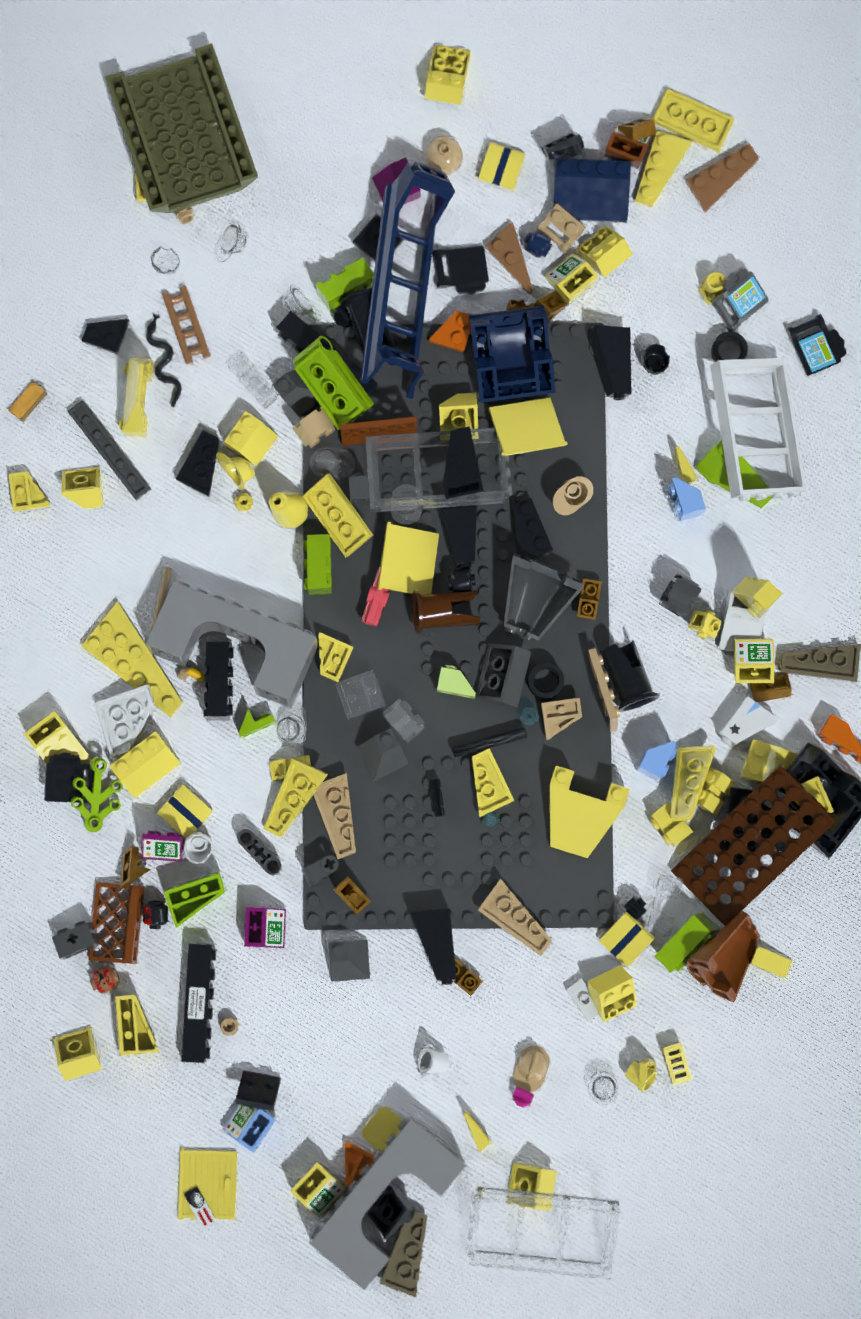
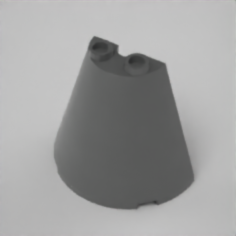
(536, 596)

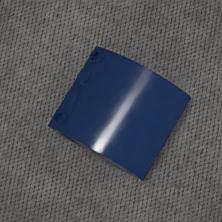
(512, 354)

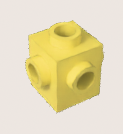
(704, 624)

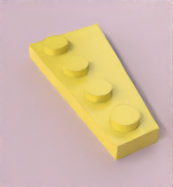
(662, 162)

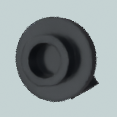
(341, 317)

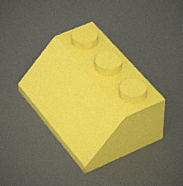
(145, 764)

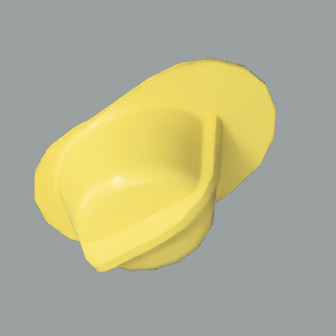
(237, 468)

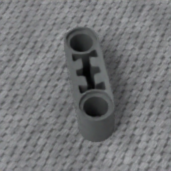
(260, 845)

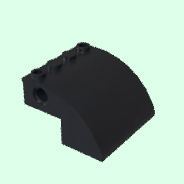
(841, 789)

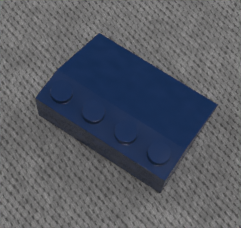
(593, 189)

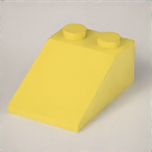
(763, 760)

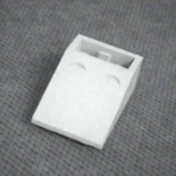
(739, 624)

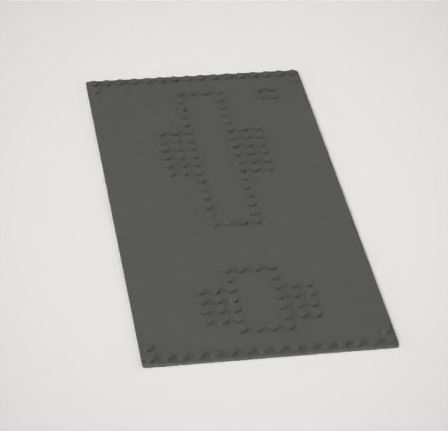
(404, 852)

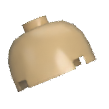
(444, 154)

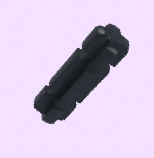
(437, 797)

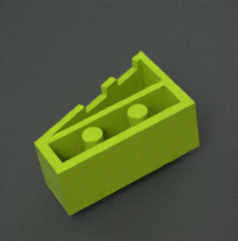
(352, 279)
(192, 896)
(686, 942)

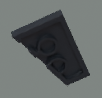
(200, 464)
(529, 531)

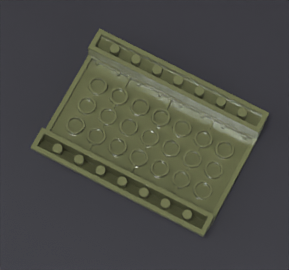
(183, 132)

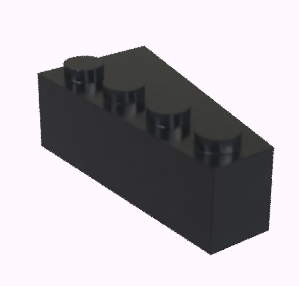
(218, 681)

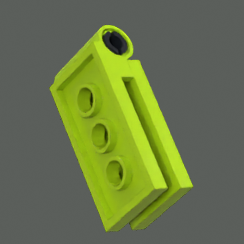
(332, 382)

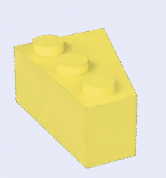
(757, 595)
(132, 1028)

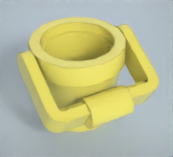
(712, 286)
(642, 1074)

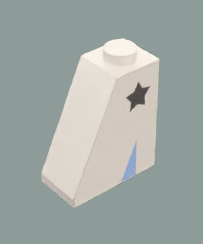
(746, 721)

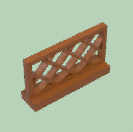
(356, 432)
(132, 927)

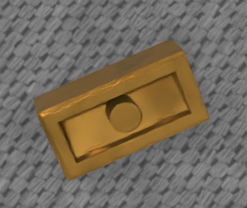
(638, 129)
(27, 401)
(769, 691)

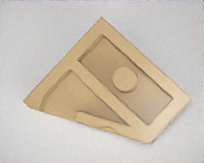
(559, 715)

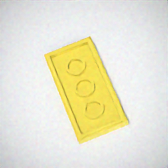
(693, 120)
(337, 515)

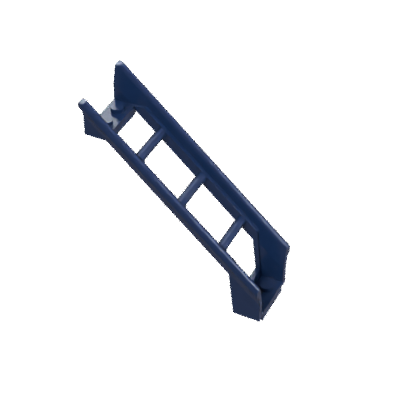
(394, 198)

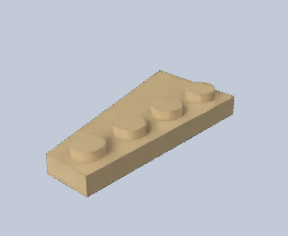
(604, 692)
(335, 808)
(509, 914)

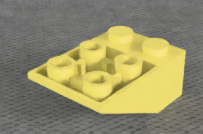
(447, 74)
(54, 737)

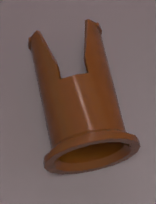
(436, 610)

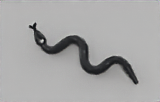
(151, 328)

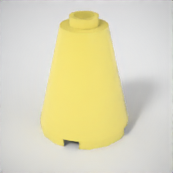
(288, 509)

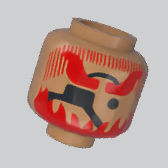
(105, 979)

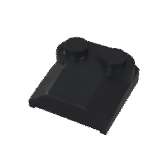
(567, 145)
(391, 1211)

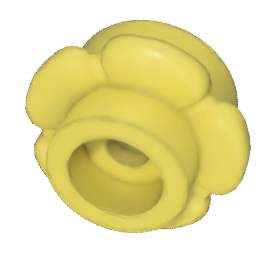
(243, 497)

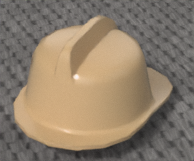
(572, 495)
(531, 1068)

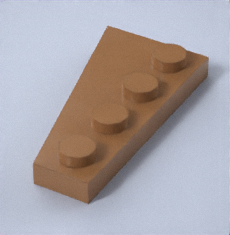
(718, 178)

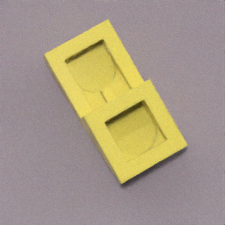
(279, 767)

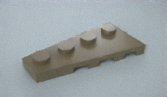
(827, 663)
(405, 1257)

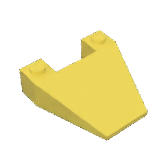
(135, 420)
(578, 819)

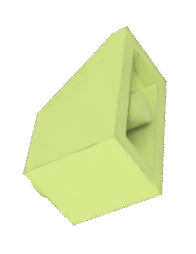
(454, 683)

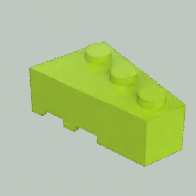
(318, 564)

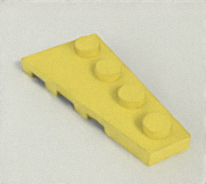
(689, 778)
(295, 792)

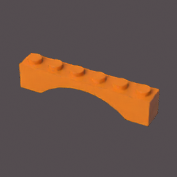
(839, 733)

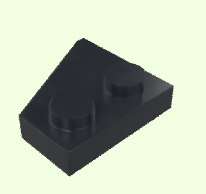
(106, 334)

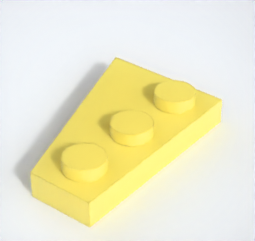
(489, 783)

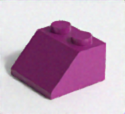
(389, 175)

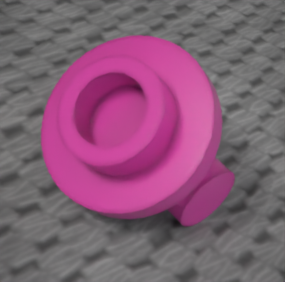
(522, 1097)

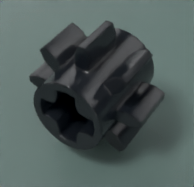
(635, 907)

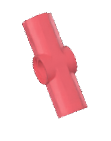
(375, 602)

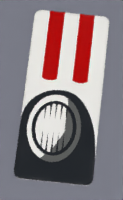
(199, 1206)

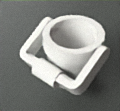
(432, 1062)

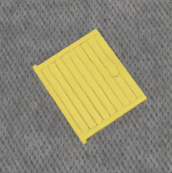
(527, 426)
(408, 560)
(214, 1176)

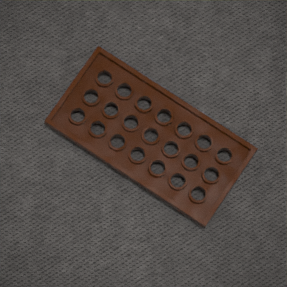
(752, 832)

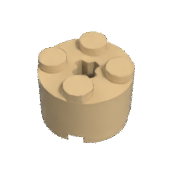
(314, 427)

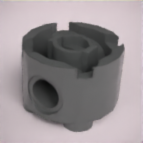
(679, 595)

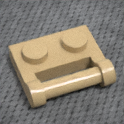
(565, 223)

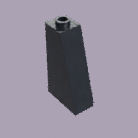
(613, 358)
(461, 466)
(461, 532)
(437, 940)

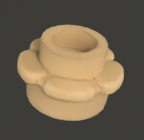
(185, 215)
(224, 1026)

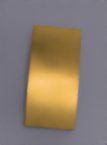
(589, 599)
(466, 978)

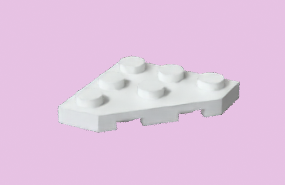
(124, 718)

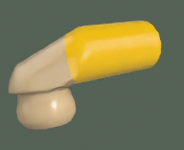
(191, 672)

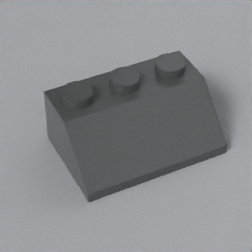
(503, 674)

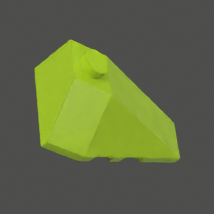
(714, 471)

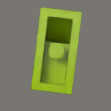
(249, 726)

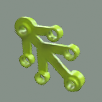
(96, 797)

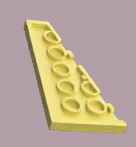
(125, 653)

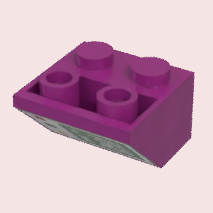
(162, 847)
(265, 927)

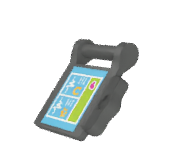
(743, 296)

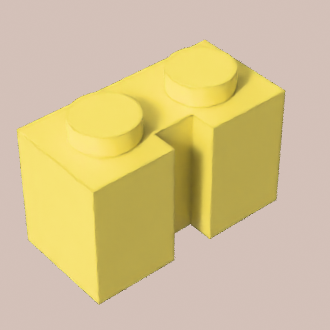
(713, 791)
(672, 831)

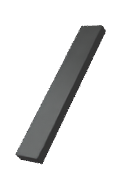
(109, 450)

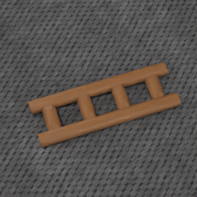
(190, 314)

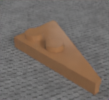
(508, 253)

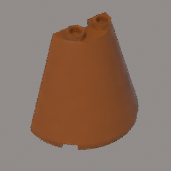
(726, 957)

